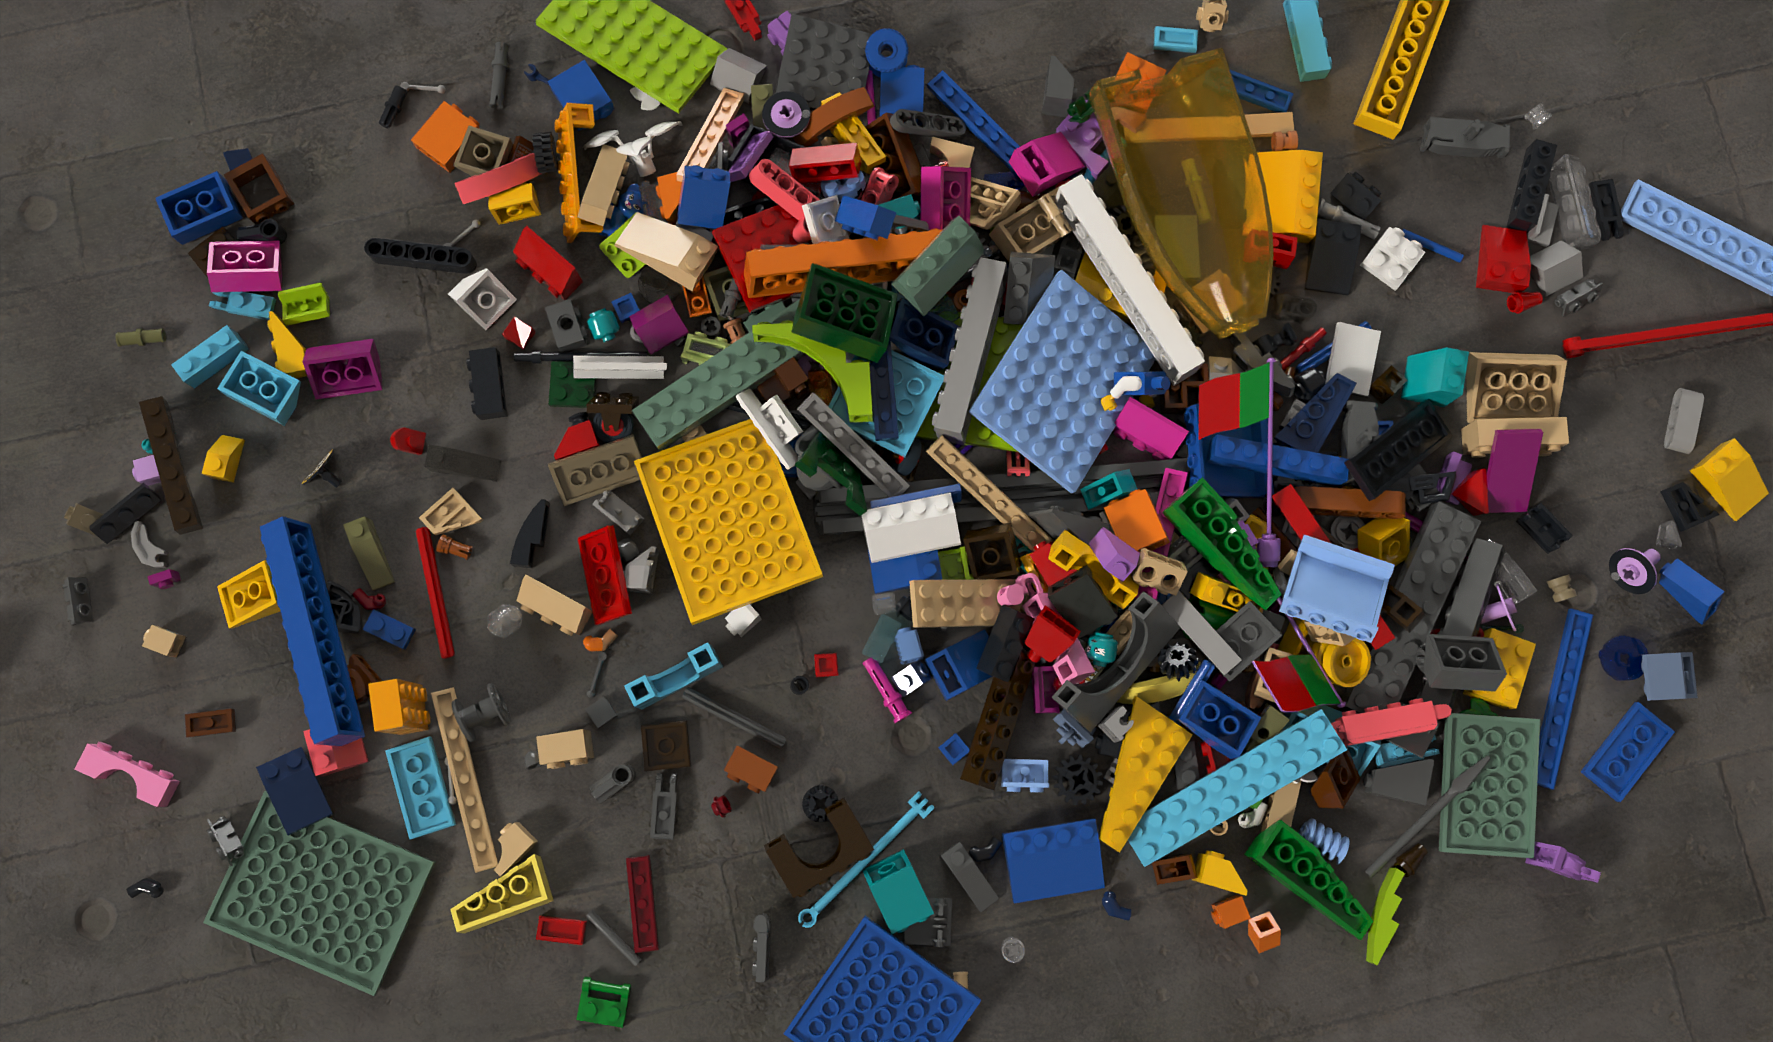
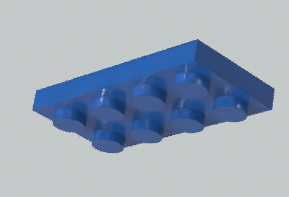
(1627, 751)

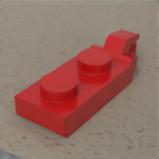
(745, 16)

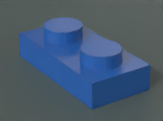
(389, 629)

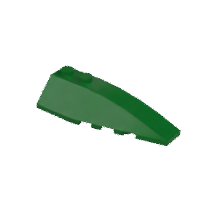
(1216, 535)
(1306, 873)

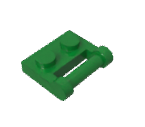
(603, 1010)

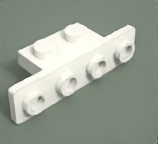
(774, 424)

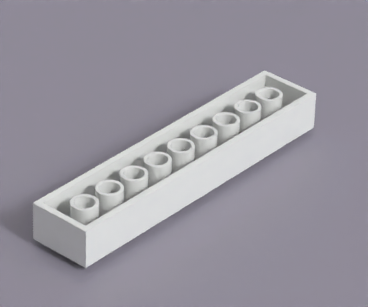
(1128, 280)

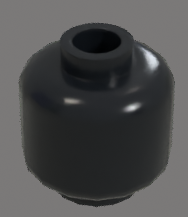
(1309, 383)

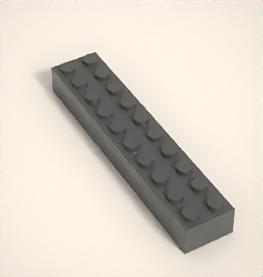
(1426, 581)

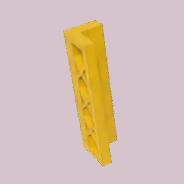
(853, 131)

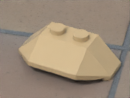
(991, 203)

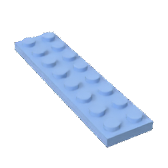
(1700, 235)

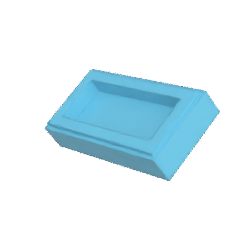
(1175, 39)

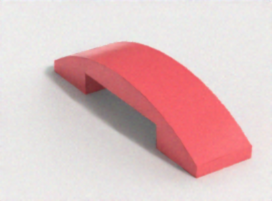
(497, 179)

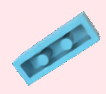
(210, 356)

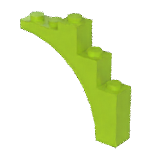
(850, 377)

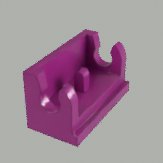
(1044, 690)

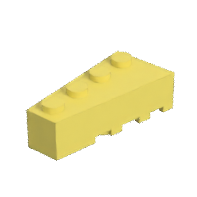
(511, 894)

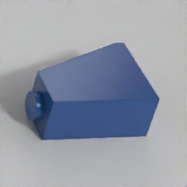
(1691, 590)

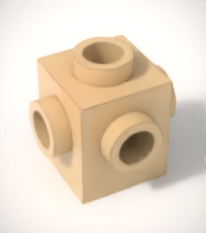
(1212, 15)

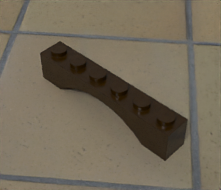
(169, 465)
(1395, 603)

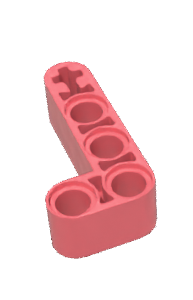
(785, 192)

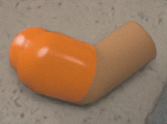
(599, 644)

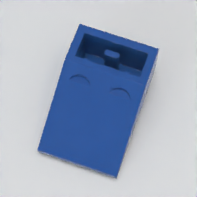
(956, 666)

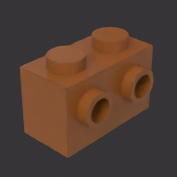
(751, 769)

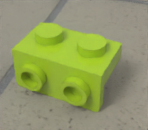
(304, 304)
(954, 564)

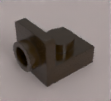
(1387, 384)

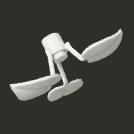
(642, 159)

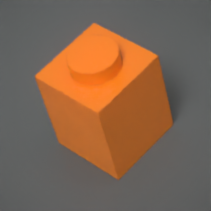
(1230, 911)
(1264, 932)

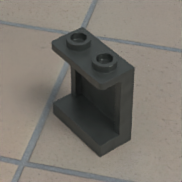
(1082, 602)

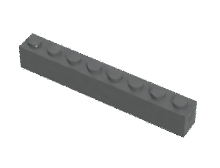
(1468, 605)

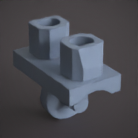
(1072, 730)

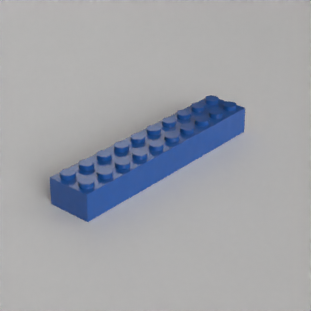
(311, 632)

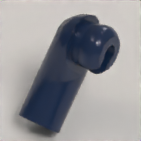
(1113, 908)

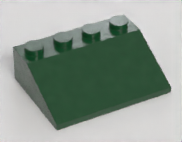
(845, 313)

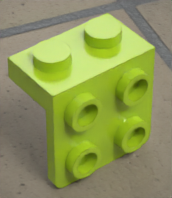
(623, 261)

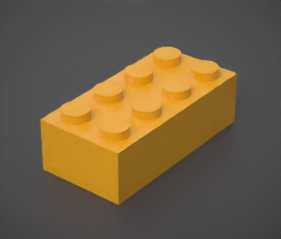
(398, 707)

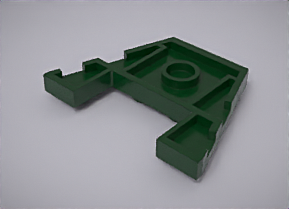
(829, 458)

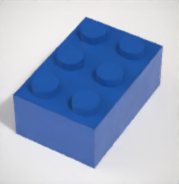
(199, 208)

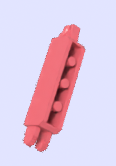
(1389, 722)

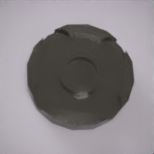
(655, 285)

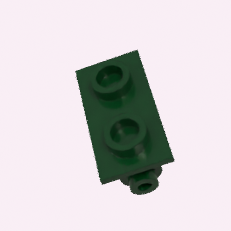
(1080, 109)

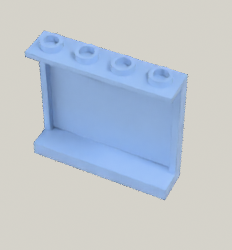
(1337, 588)

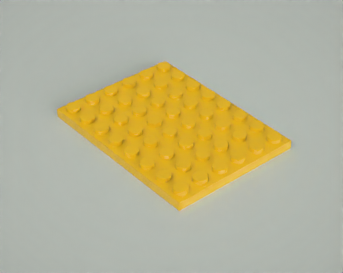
(727, 520)

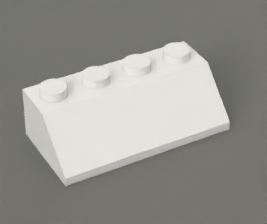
(911, 527)

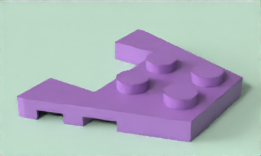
(1084, 139)

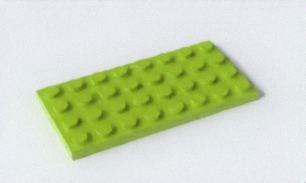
(637, 44)

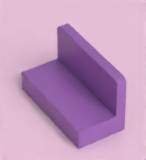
(1453, 463)

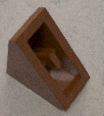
(1174, 869)

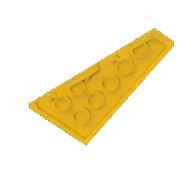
(1142, 766)

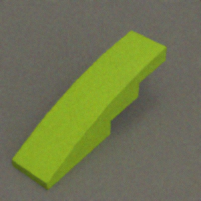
(1383, 926)

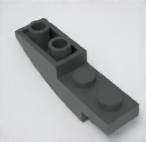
(1249, 357)

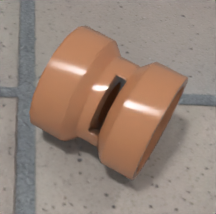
(1282, 141)

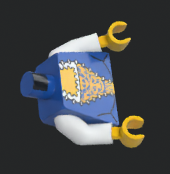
(1141, 383)

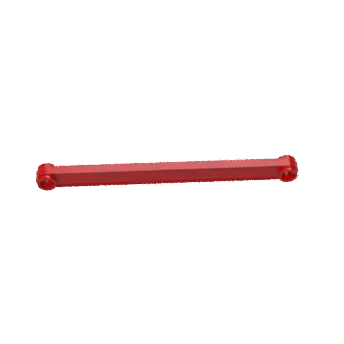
(1575, 347)

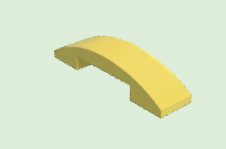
(1157, 689)

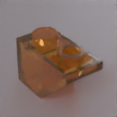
(820, 385)

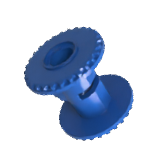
(886, 40)

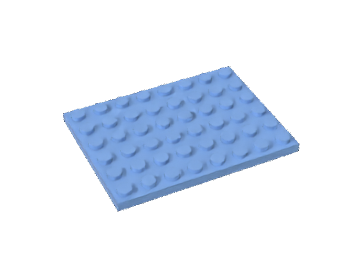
(1053, 381)

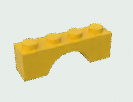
(1073, 553)

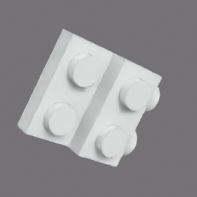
(1393, 257)

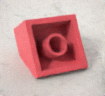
(332, 759)

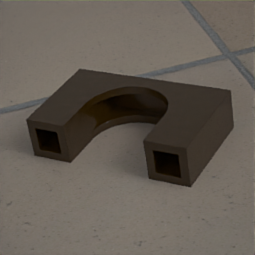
(801, 875)

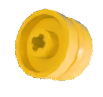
(1344, 664)

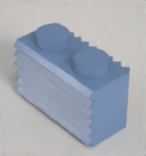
(908, 645)

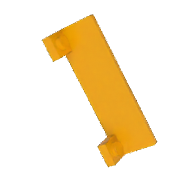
(572, 116)

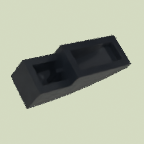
(530, 536)

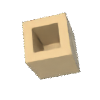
(163, 641)

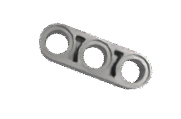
(1684, 420)

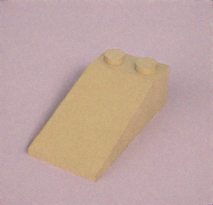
(1026, 230)
(668, 249)

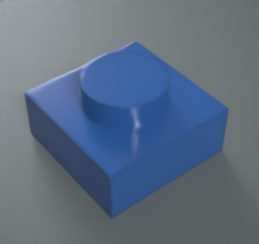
(625, 307)
(954, 749)

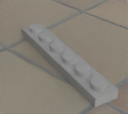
(852, 446)

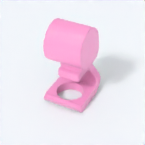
(1014, 594)

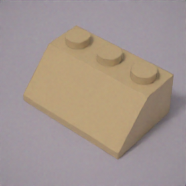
(553, 606)

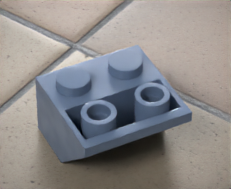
(1669, 676)

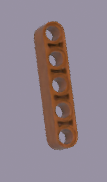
(1352, 502)

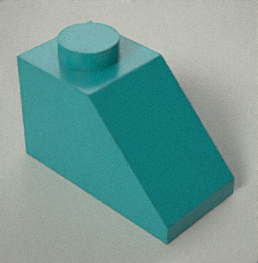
(1108, 488)

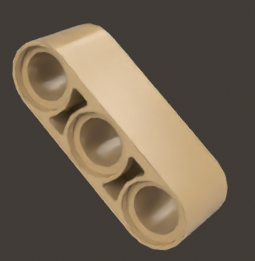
(1281, 805)

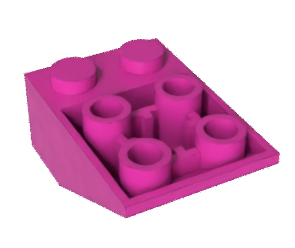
(1045, 162)

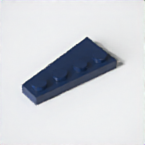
(1315, 420)

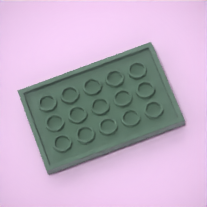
(1500, 805)

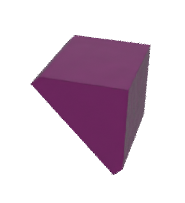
(658, 324)

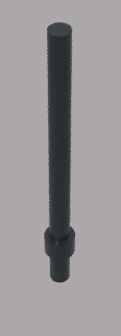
(538, 356)

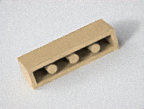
(602, 186)

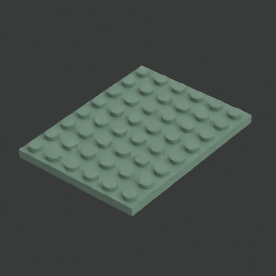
(321, 896)

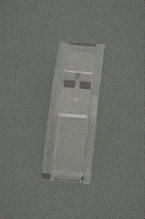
(1513, 579)

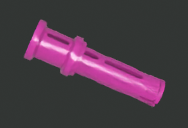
(892, 699)

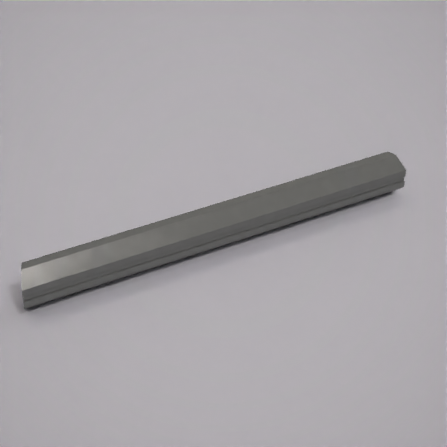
(1027, 492)

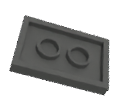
(1248, 635)

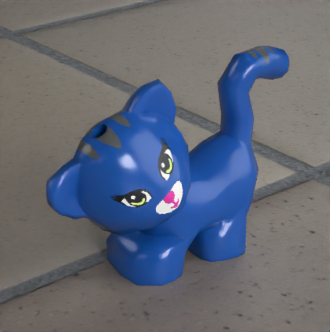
(627, 205)

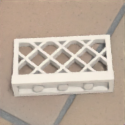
(619, 367)

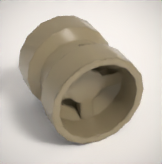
(1562, 588)

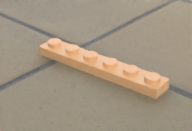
(713, 130)

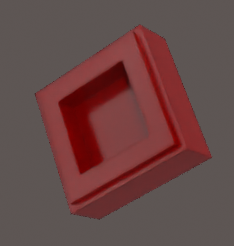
(826, 665)

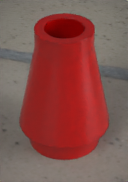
(1522, 301)

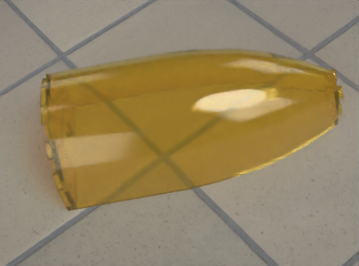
(1193, 186)

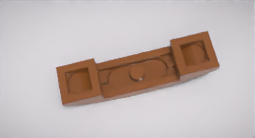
(834, 112)

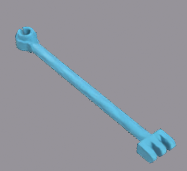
(860, 865)

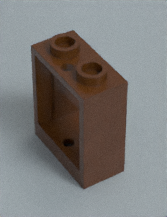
(248, 172)

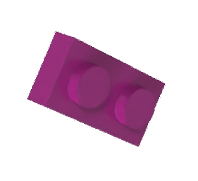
(737, 129)

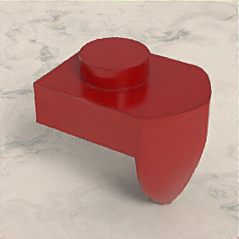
(408, 440)

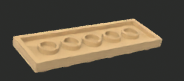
(958, 602)

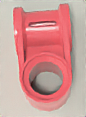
(880, 188)

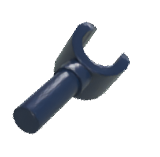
(535, 75)

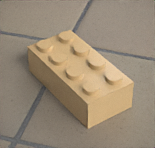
(1479, 434)

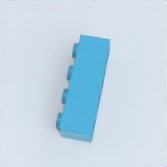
(1307, 39)

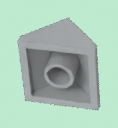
(737, 73)
(1556, 267)

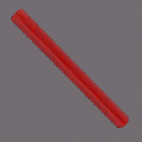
(435, 593)

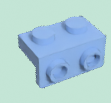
(1024, 773)

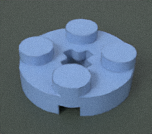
(843, 187)

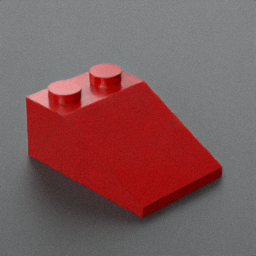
(1503, 260)

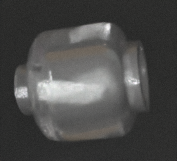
(504, 620)

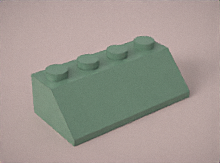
(939, 265)

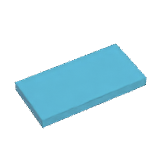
(420, 787)

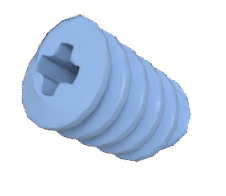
(1325, 839)

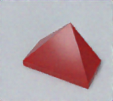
(1473, 492)

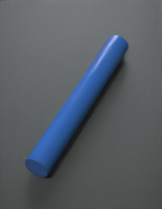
(1426, 243)

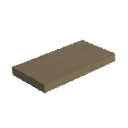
(596, 470)

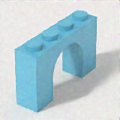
(651, 689)

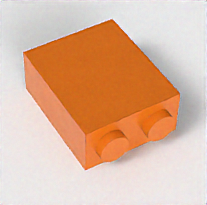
(443, 135)
(1137, 521)

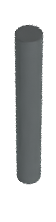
(614, 938)

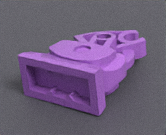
(1562, 862)

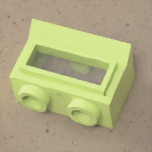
(700, 348)

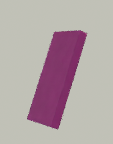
(1512, 469)

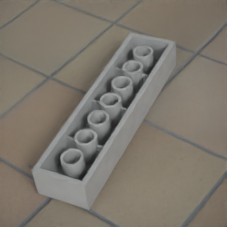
(971, 350)

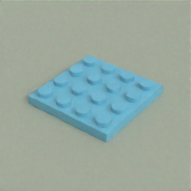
(914, 395)

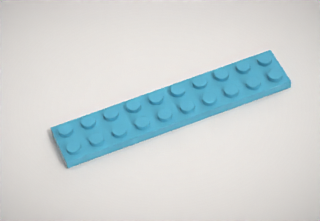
(1235, 786)

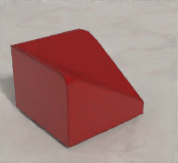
(518, 333)

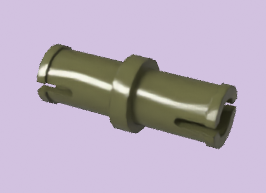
(140, 337)

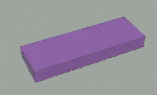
(749, 155)

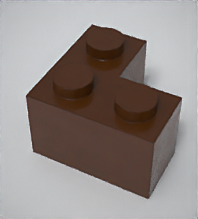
(787, 383)
(1175, 398)

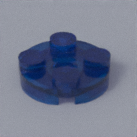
(1611, 656)

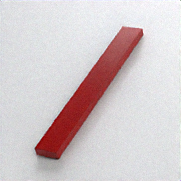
(1305, 524)

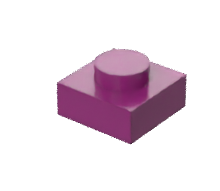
(164, 579)

